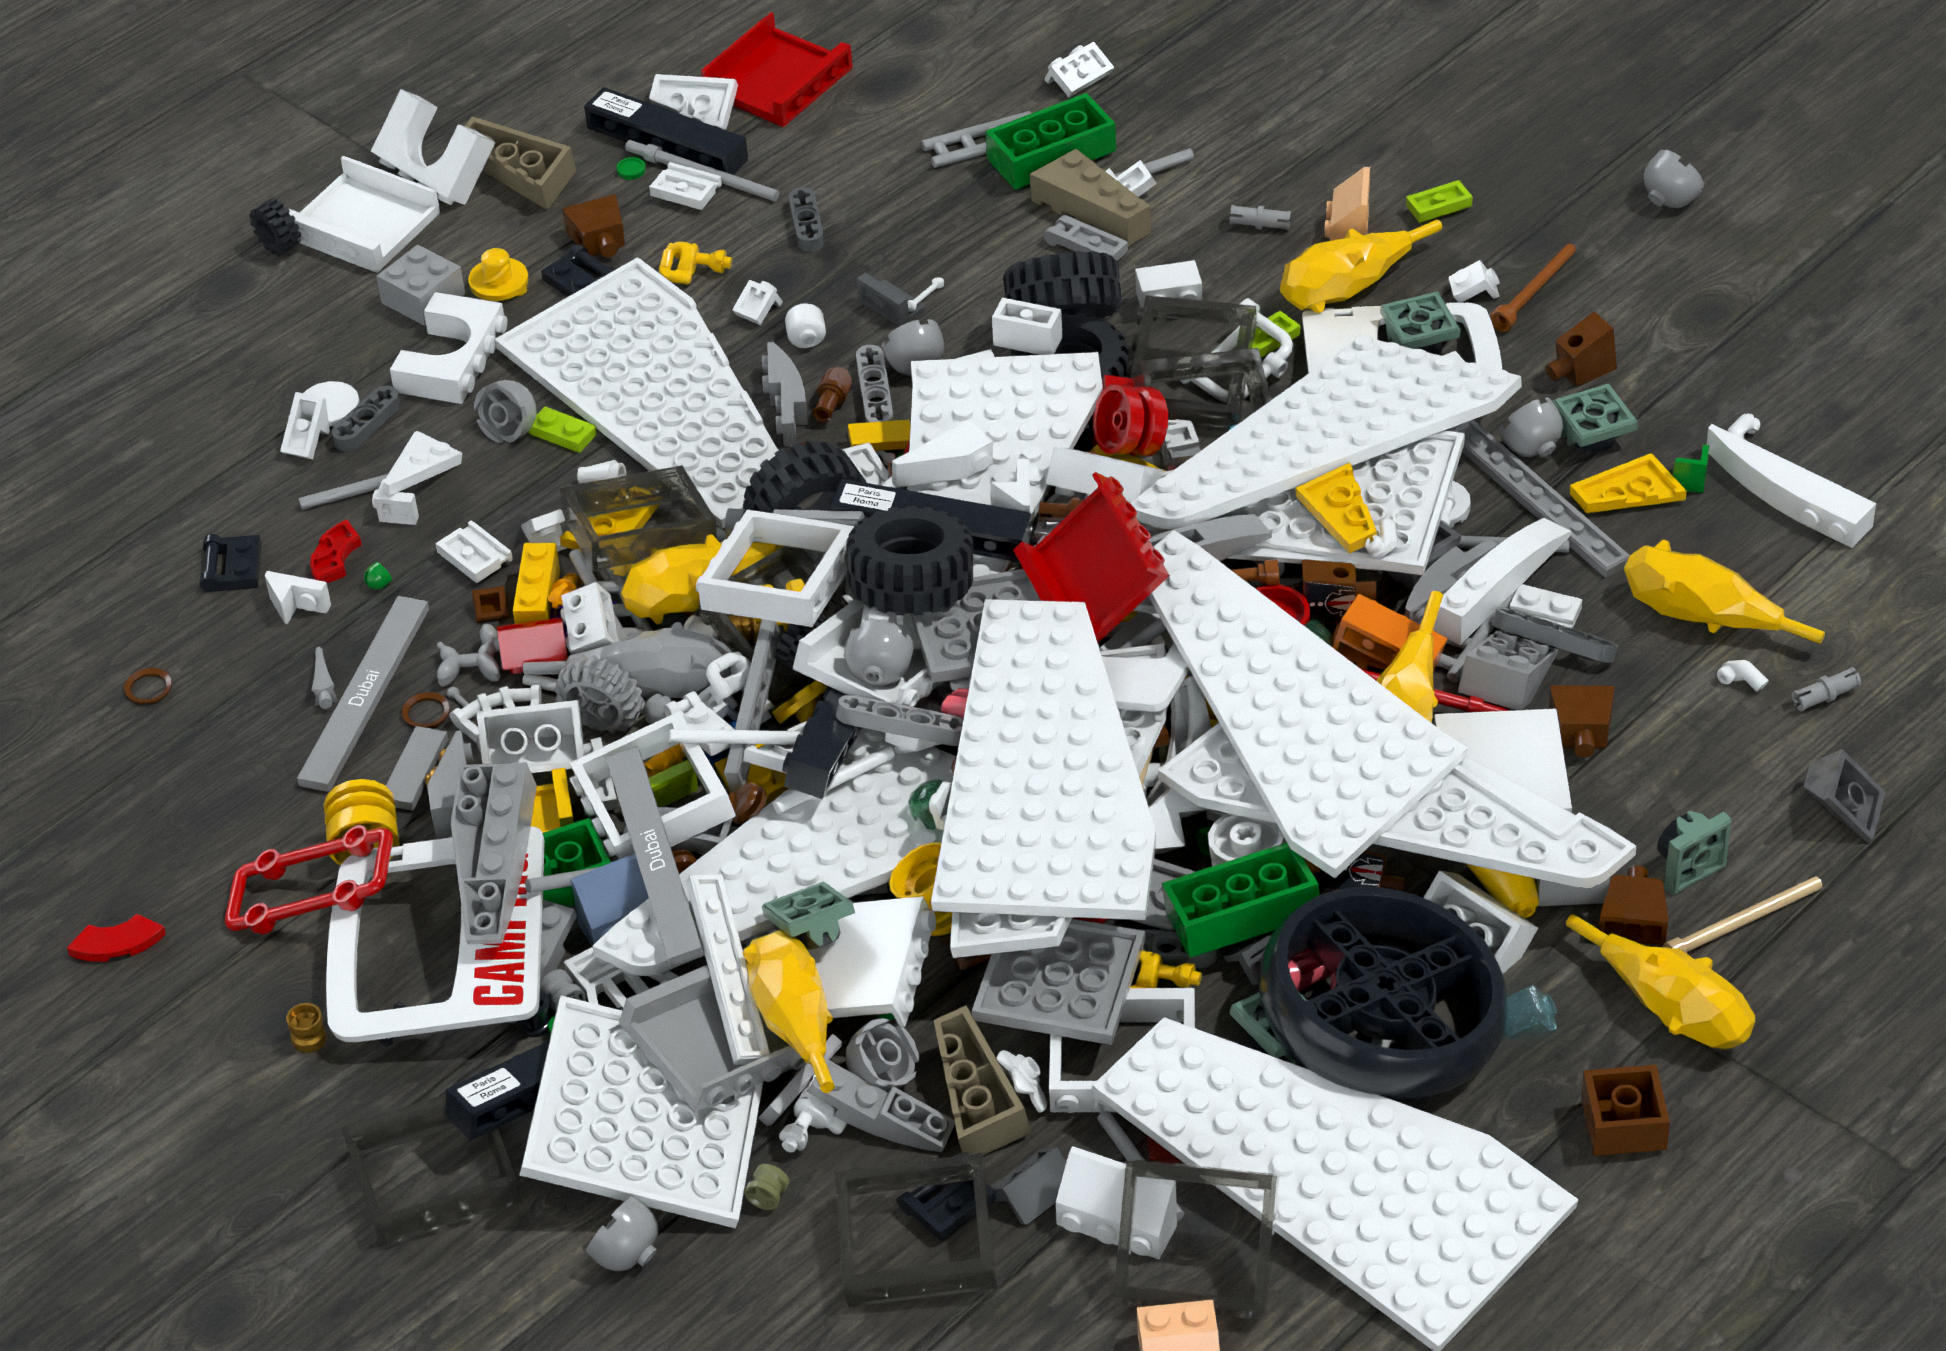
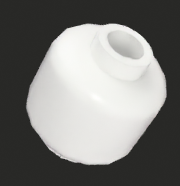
(805, 325)

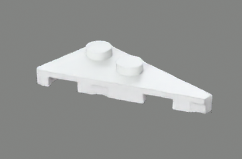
(419, 461)

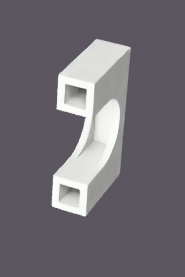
(401, 147)
(453, 374)

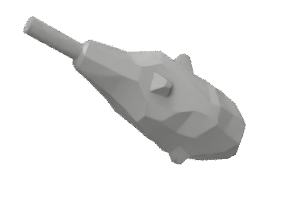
(660, 660)

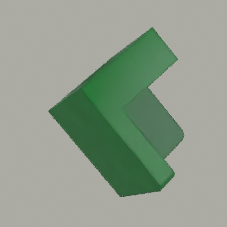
(1692, 472)

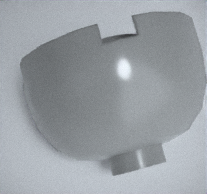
(1670, 181)
(913, 343)
(505, 410)
(1533, 429)
(878, 652)
(882, 1055)
(625, 1238)

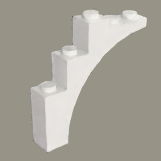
(1167, 806)

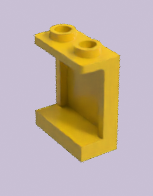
(552, 803)

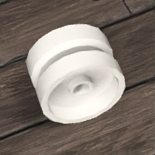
(1239, 836)

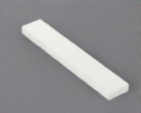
(727, 968)

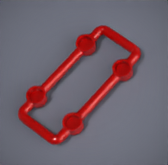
(273, 866)

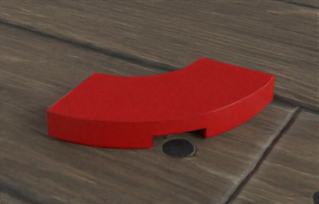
(333, 549)
(102, 943)

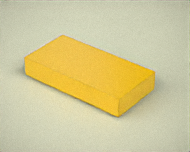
(881, 435)

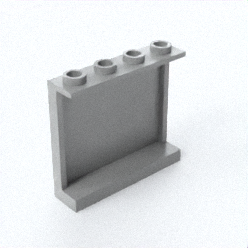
(686, 1040)

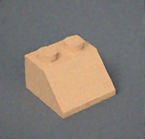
(1349, 206)
(1178, 1327)

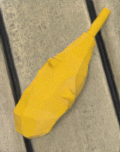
(1346, 266)
(670, 575)
(1704, 591)
(1412, 669)
(1677, 988)
(791, 997)

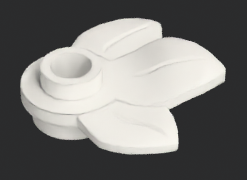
(1025, 1076)

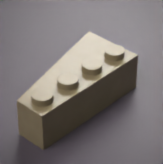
(526, 162)
(1091, 196)
(980, 1094)

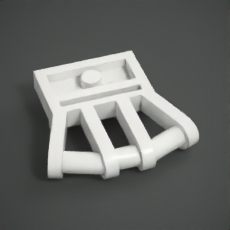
(504, 697)
(597, 975)

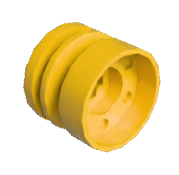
(355, 804)
(916, 878)

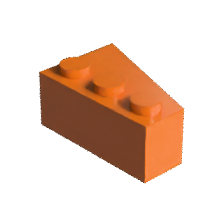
(1376, 634)

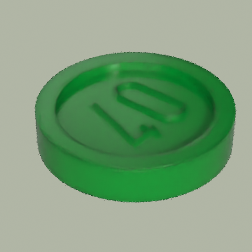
(631, 168)

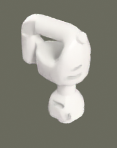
(737, 681)
(810, 1112)

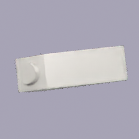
(947, 457)

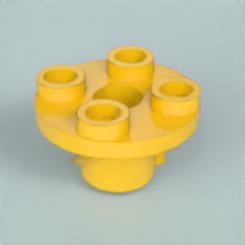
(498, 276)
(802, 703)

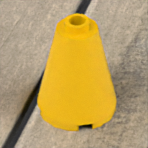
(1510, 889)

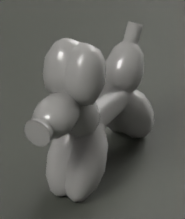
(484, 658)

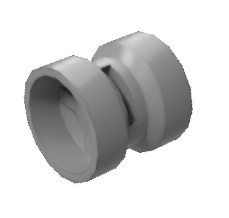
(558, 984)

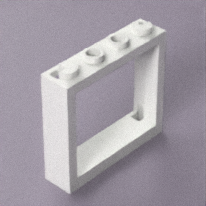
(773, 603)
(678, 824)
(1140, 1006)

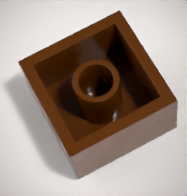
(1625, 1110)

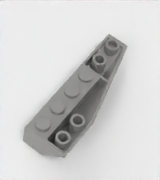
(1223, 535)
(491, 844)

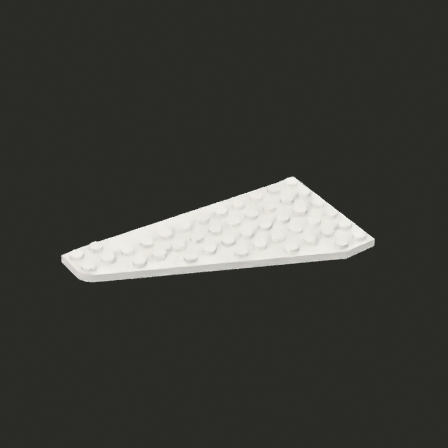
(1019, 405)
(1340, 413)
(1397, 485)
(1310, 726)
(1464, 818)
(844, 839)

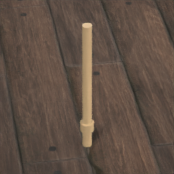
(1745, 916)

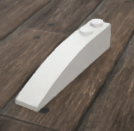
(1793, 489)
(1496, 578)

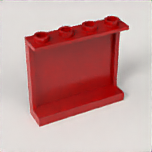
(778, 71)
(1096, 558)

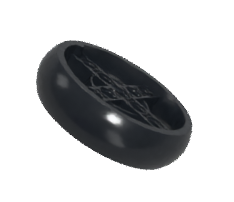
(1383, 993)

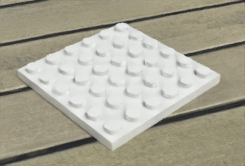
(624, 1131)

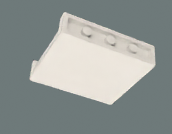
(366, 215)
(823, 659)
(1517, 746)
(876, 958)

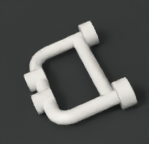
(1272, 364)

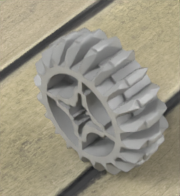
(604, 693)

